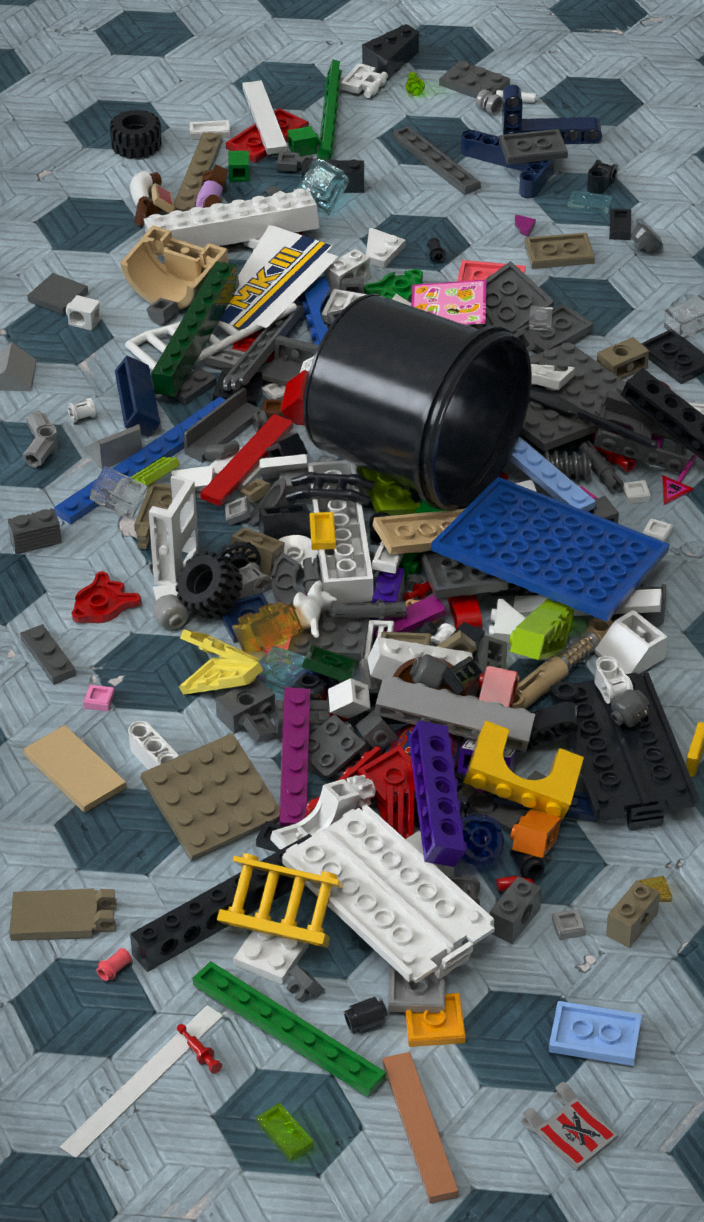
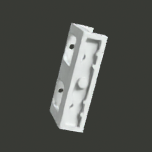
(174, 532)

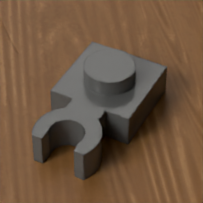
(291, 161)

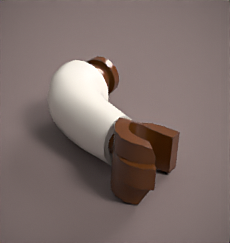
(140, 189)

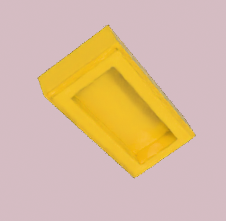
(322, 531)
(696, 750)

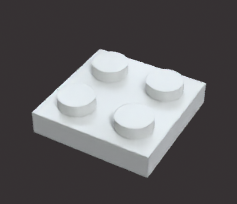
(269, 956)

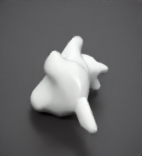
(311, 606)

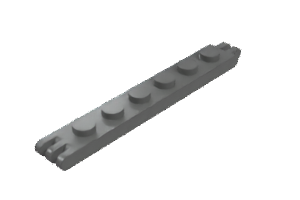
(260, 351)

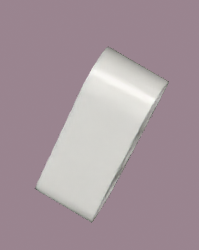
(149, 745)

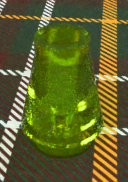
(414, 84)

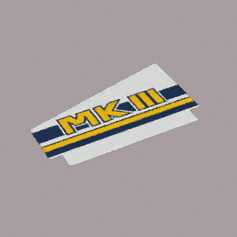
(276, 276)

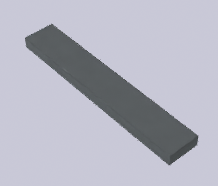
(436, 160)

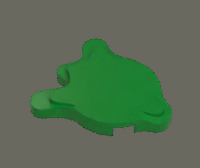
(397, 284)

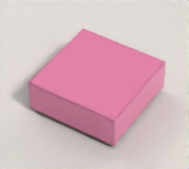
(99, 697)

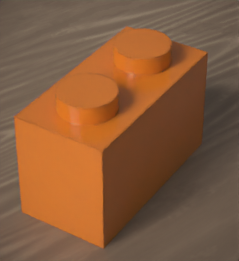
(535, 833)

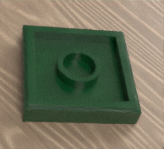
(330, 663)

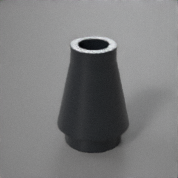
(528, 865)

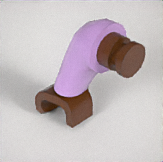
(213, 185)

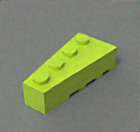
(543, 631)

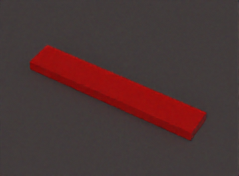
(246, 460)

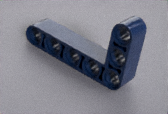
(572, 129)
(487, 149)

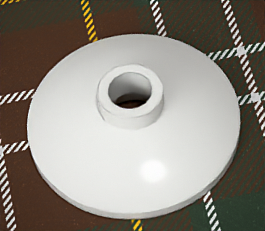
(298, 548)

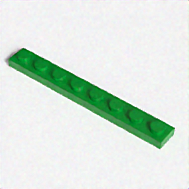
(329, 114)
(289, 1029)

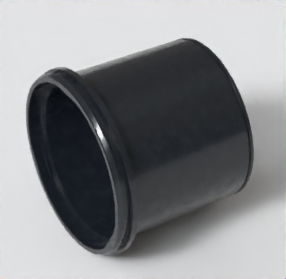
(418, 398)

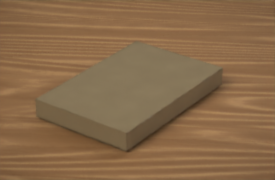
(559, 250)

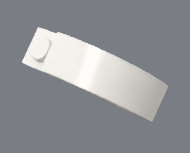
(334, 801)

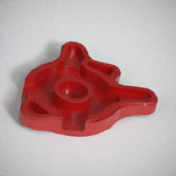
(102, 600)

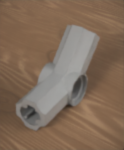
(45, 439)

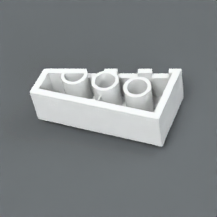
(390, 654)

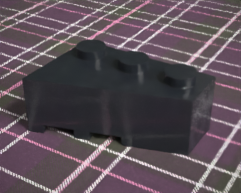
(391, 49)

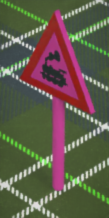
(674, 489)

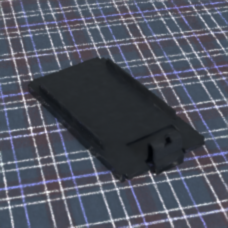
(626, 765)

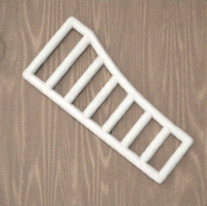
(217, 344)

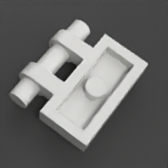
(361, 79)

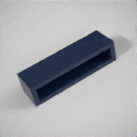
(137, 395)

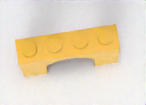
(490, 773)

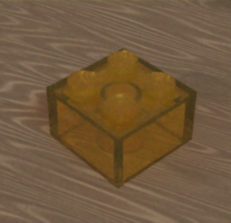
(267, 627)

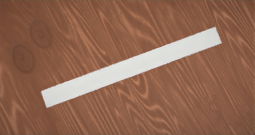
(138, 1083)

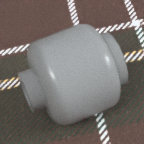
(170, 612)

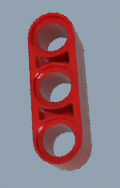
(465, 609)

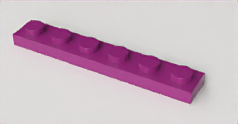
(294, 756)

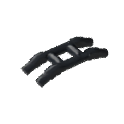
(341, 492)

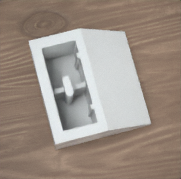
(633, 643)

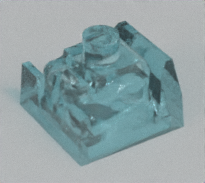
(324, 183)

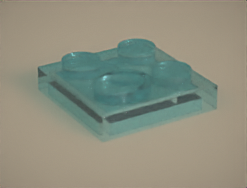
(281, 669)

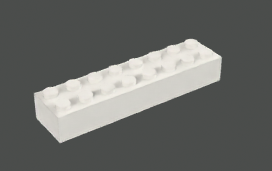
(240, 219)
(347, 569)

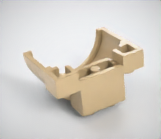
(180, 274)

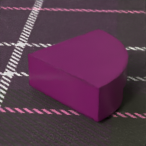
(524, 224)

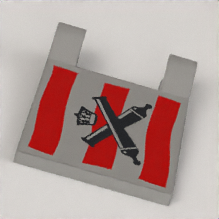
(572, 1131)

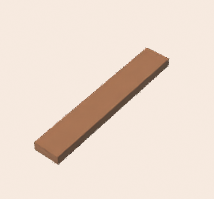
(420, 1127)

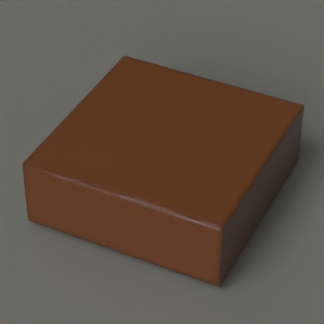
(272, 407)

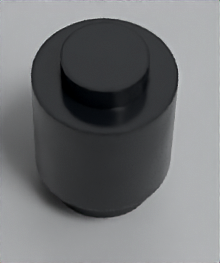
(365, 1014)

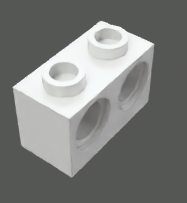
(351, 265)

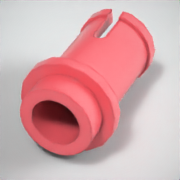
(108, 969)

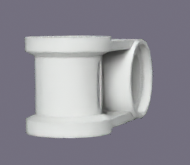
(611, 678)

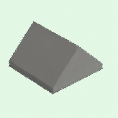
(16, 369)
(116, 447)

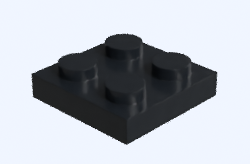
(253, 388)

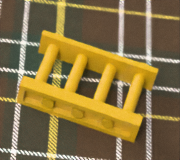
(288, 927)

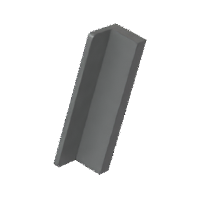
(219, 425)

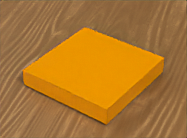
(437, 1028)

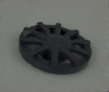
(240, 558)

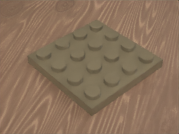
(211, 796)

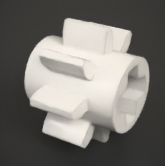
(364, 787)

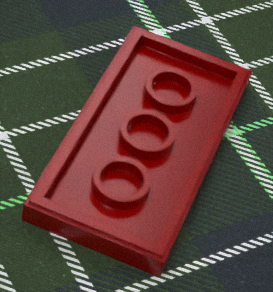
(251, 141)

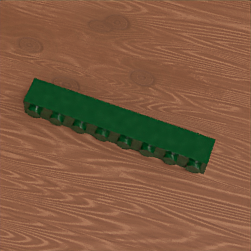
(195, 329)

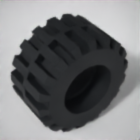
(135, 134)
(220, 594)

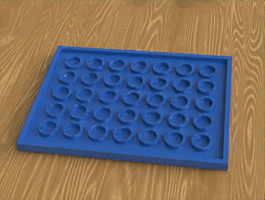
(551, 548)

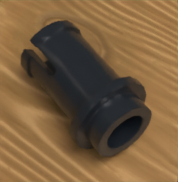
(436, 252)

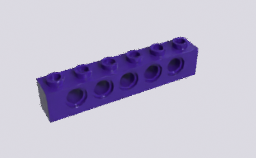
(437, 794)

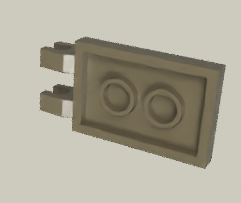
(159, 496)
(61, 913)

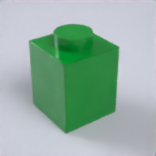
(303, 141)
(238, 166)

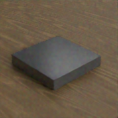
(56, 293)

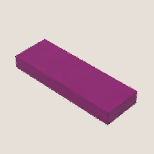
(416, 615)

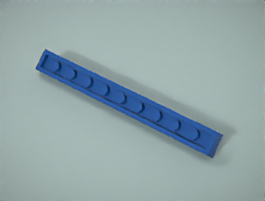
(164, 446)

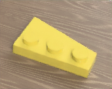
(213, 645)
(221, 674)

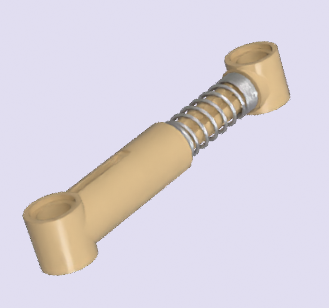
(558, 666)

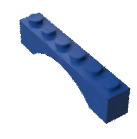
(314, 301)

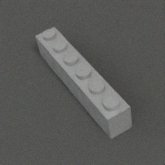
(460, 713)

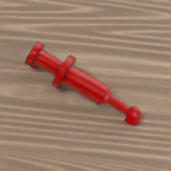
(418, 591)
(204, 1055)

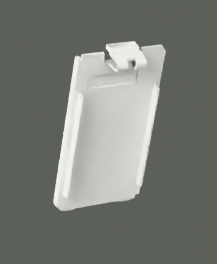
(392, 895)

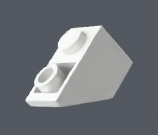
(505, 620)

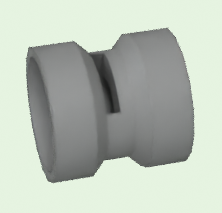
(490, 102)

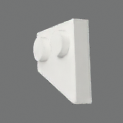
(550, 379)

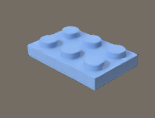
(595, 1033)

